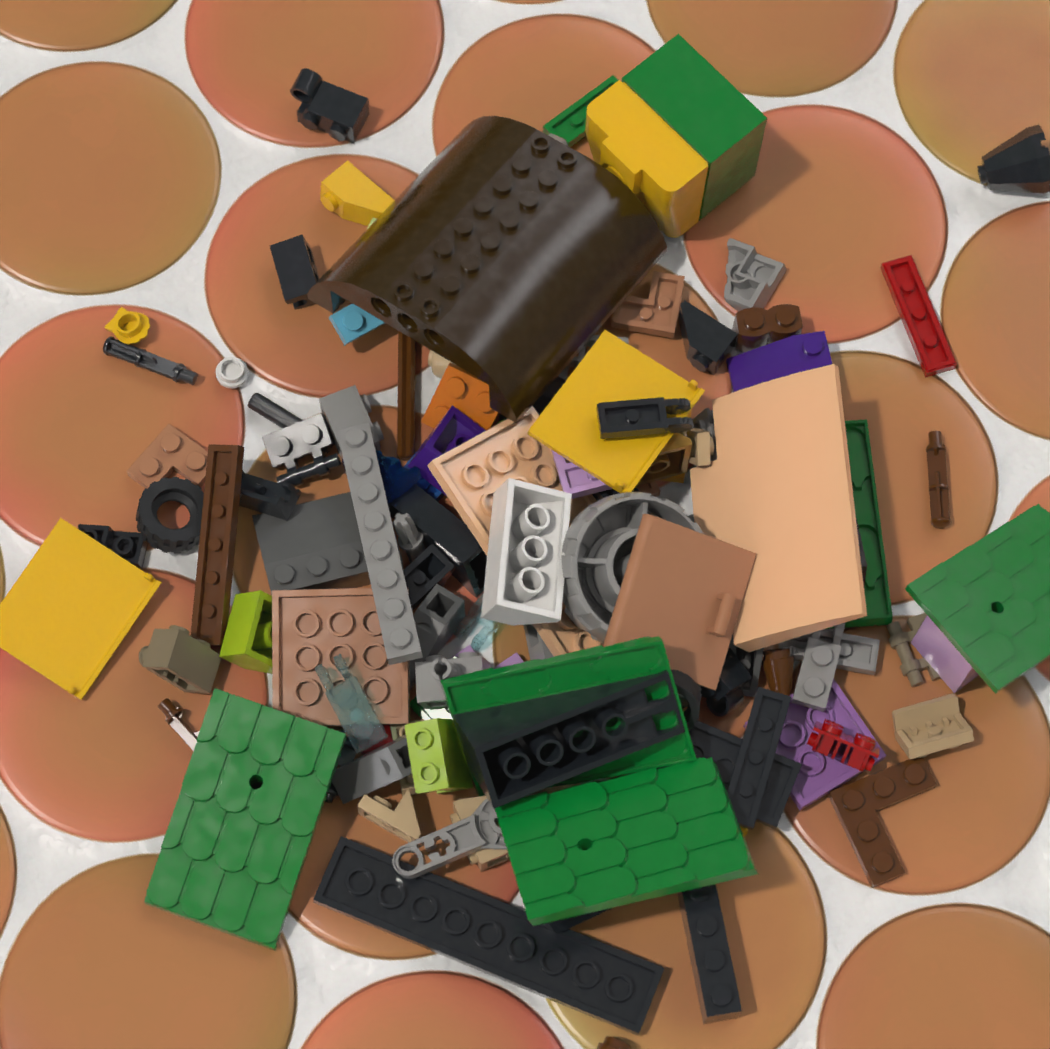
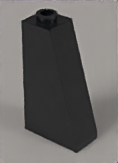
(447, 534)

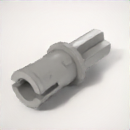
(408, 536)

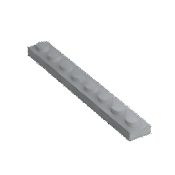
(379, 544)

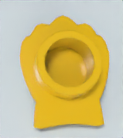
(129, 326)

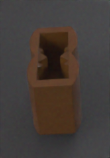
(762, 326)

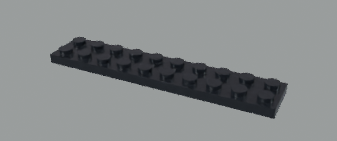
(489, 936)

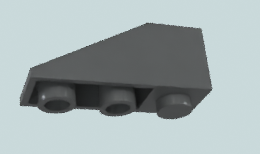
(436, 623)
(373, 770)

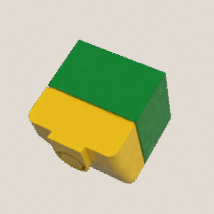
(676, 135)

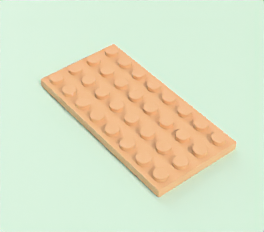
(479, 468)

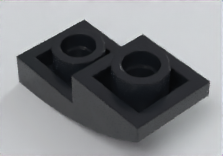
(125, 544)

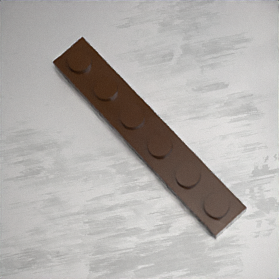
(217, 543)

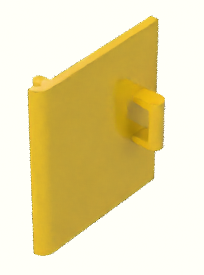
(609, 374)
(72, 608)

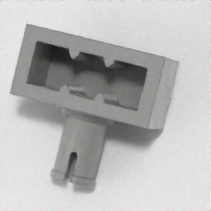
(436, 668)

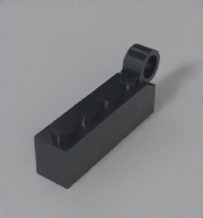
(709, 954)

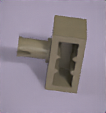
(181, 659)

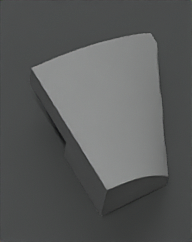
(750, 276)

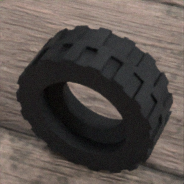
(150, 527)

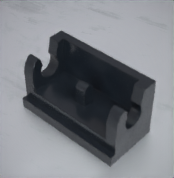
(295, 270)
(268, 496)

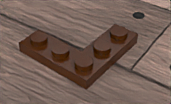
(857, 809)

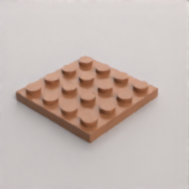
(313, 629)

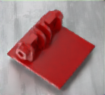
(862, 744)

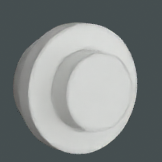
(231, 372)

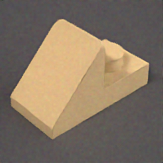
(399, 822)

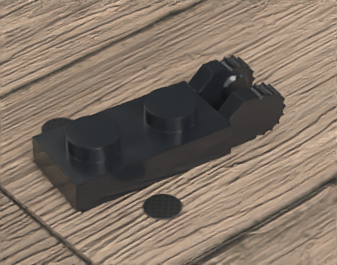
(642, 417)

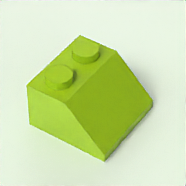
(249, 632)

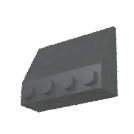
(314, 547)

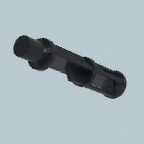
(149, 361)

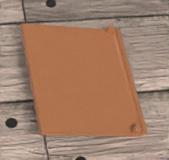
(685, 593)

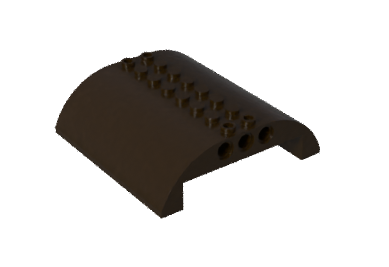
(501, 258)

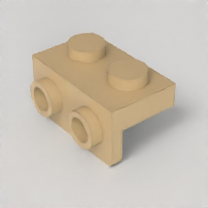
(931, 726)

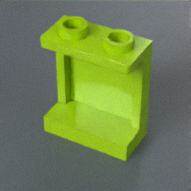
(437, 757)

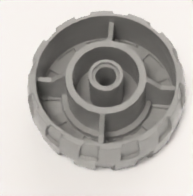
(599, 551)

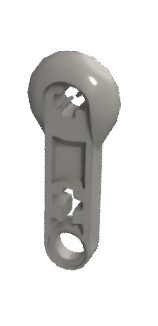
(464, 837)

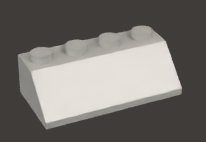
(525, 554)

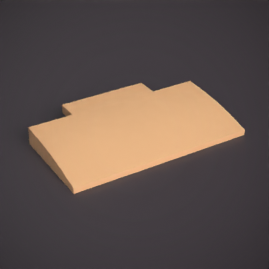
(790, 500)

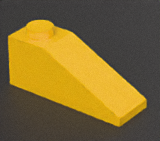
(353, 195)

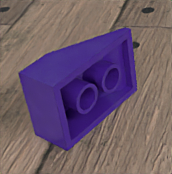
(779, 359)

